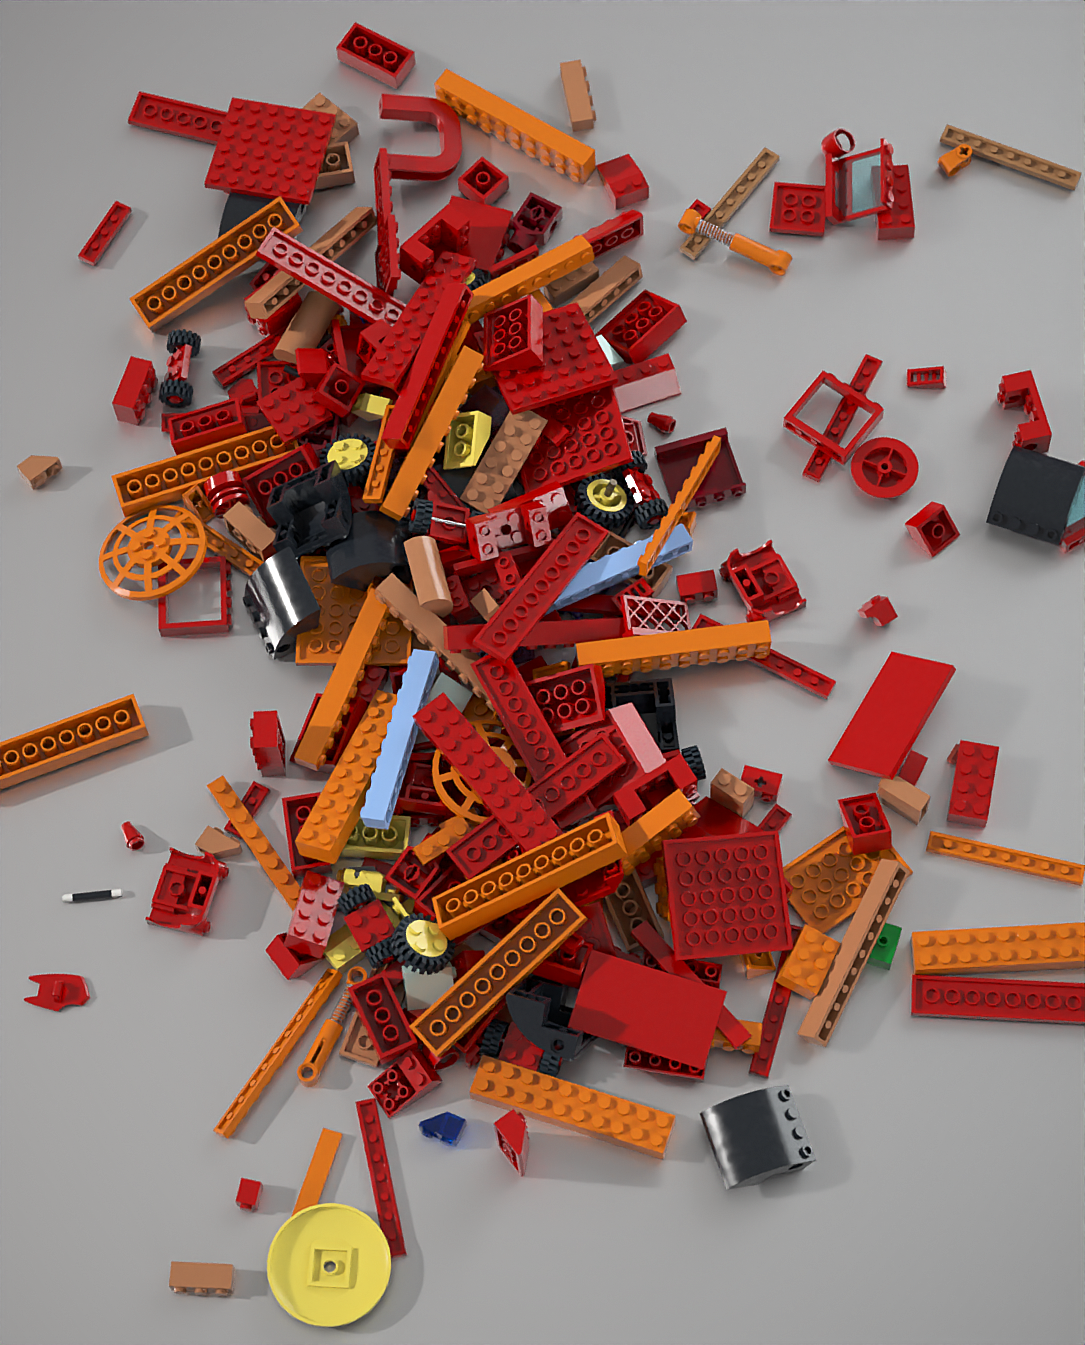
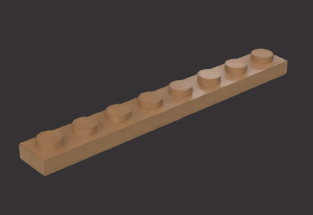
(1012, 157)
(732, 200)

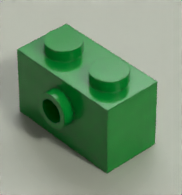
(885, 947)

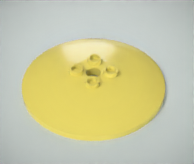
(322, 1236)

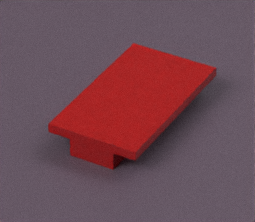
(892, 715)
(647, 1009)

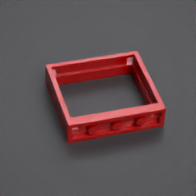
(820, 441)
(198, 627)

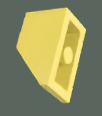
(370, 406)

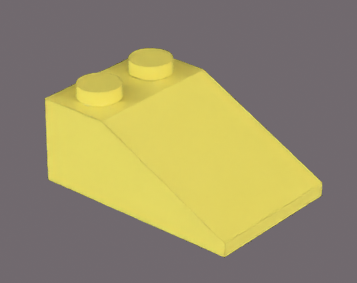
(466, 439)

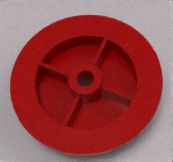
(884, 467)

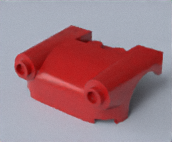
(763, 583)
(420, 795)
(186, 892)

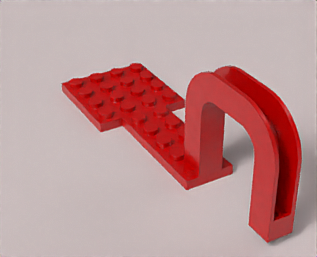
(409, 168)

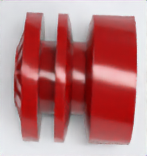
(225, 491)

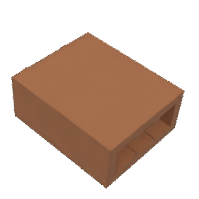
(732, 793)
(903, 798)

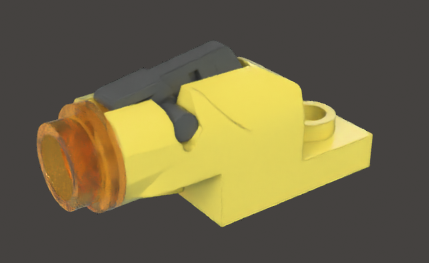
(368, 875)

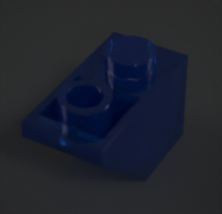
(444, 1127)

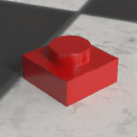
(701, 208)

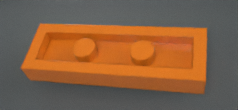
(441, 841)

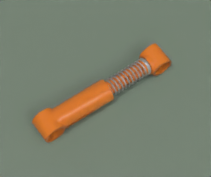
(777, 261)
(329, 1033)

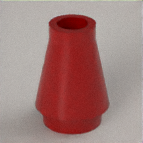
(662, 422)
(133, 838)

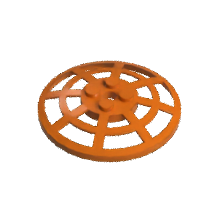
(146, 558)
(471, 797)

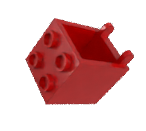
(279, 318)

